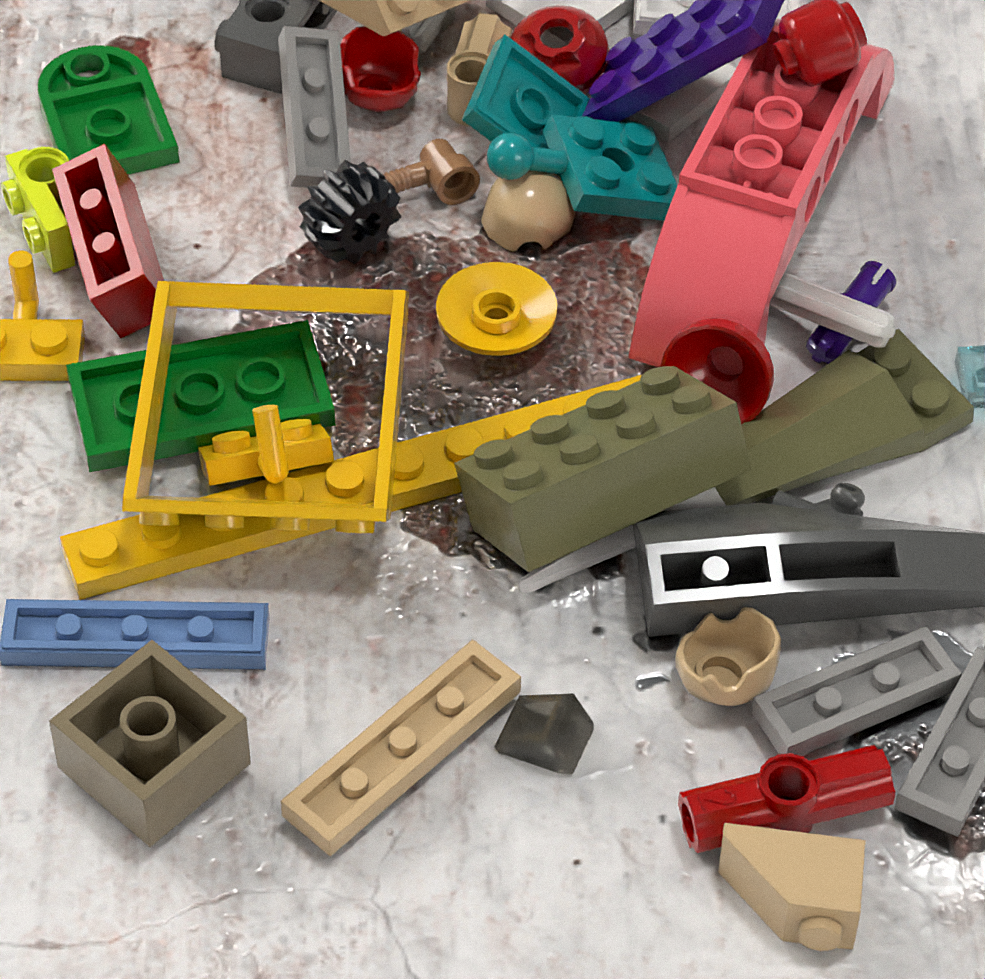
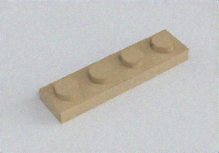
(400, 747)

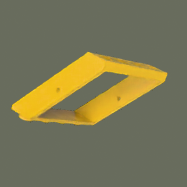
(272, 298)

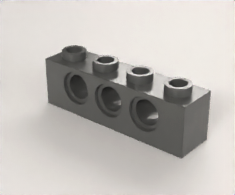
(250, 38)

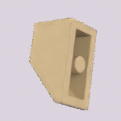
(797, 882)

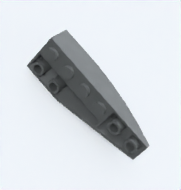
(800, 566)

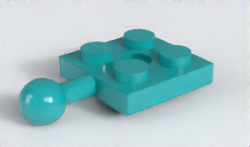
(600, 162)

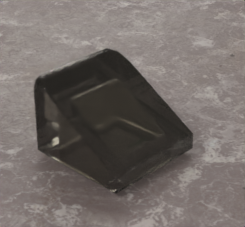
(547, 732)

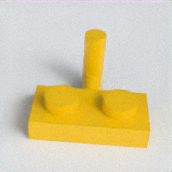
(32, 346)
(270, 453)

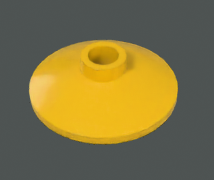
(496, 308)

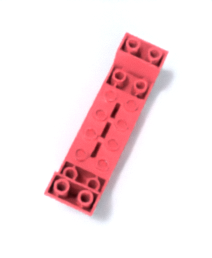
(750, 196)

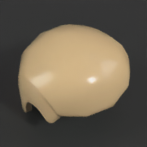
(527, 210)
(729, 658)

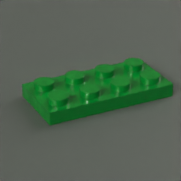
(206, 392)

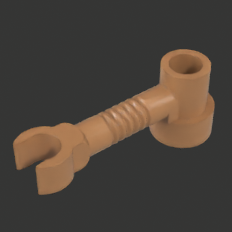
(441, 168)

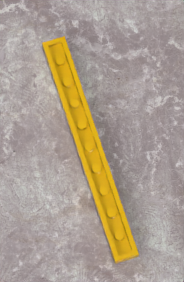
(134, 553)

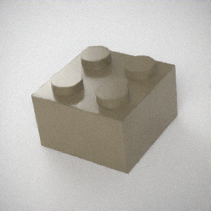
(150, 742)

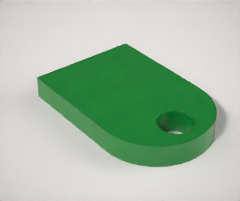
(109, 108)

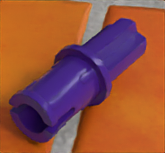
(828, 344)

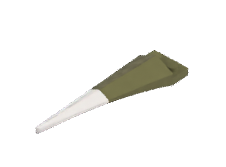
(835, 422)

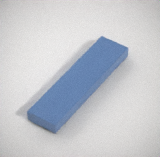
(112, 631)

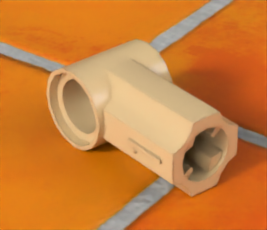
(469, 60)

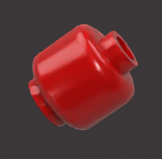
(820, 41)

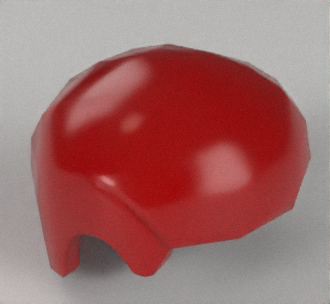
(378, 69)

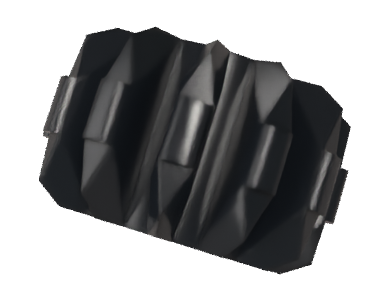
(349, 212)

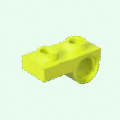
(36, 197)

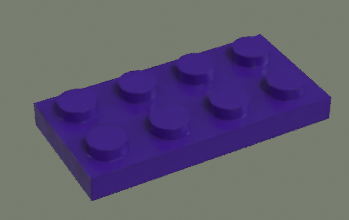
(678, 53)

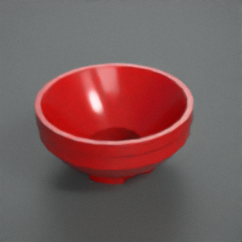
(580, 60)
(692, 354)

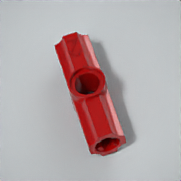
(820, 790)

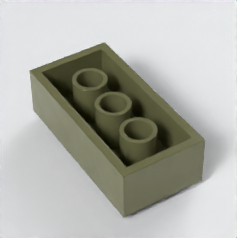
(602, 466)

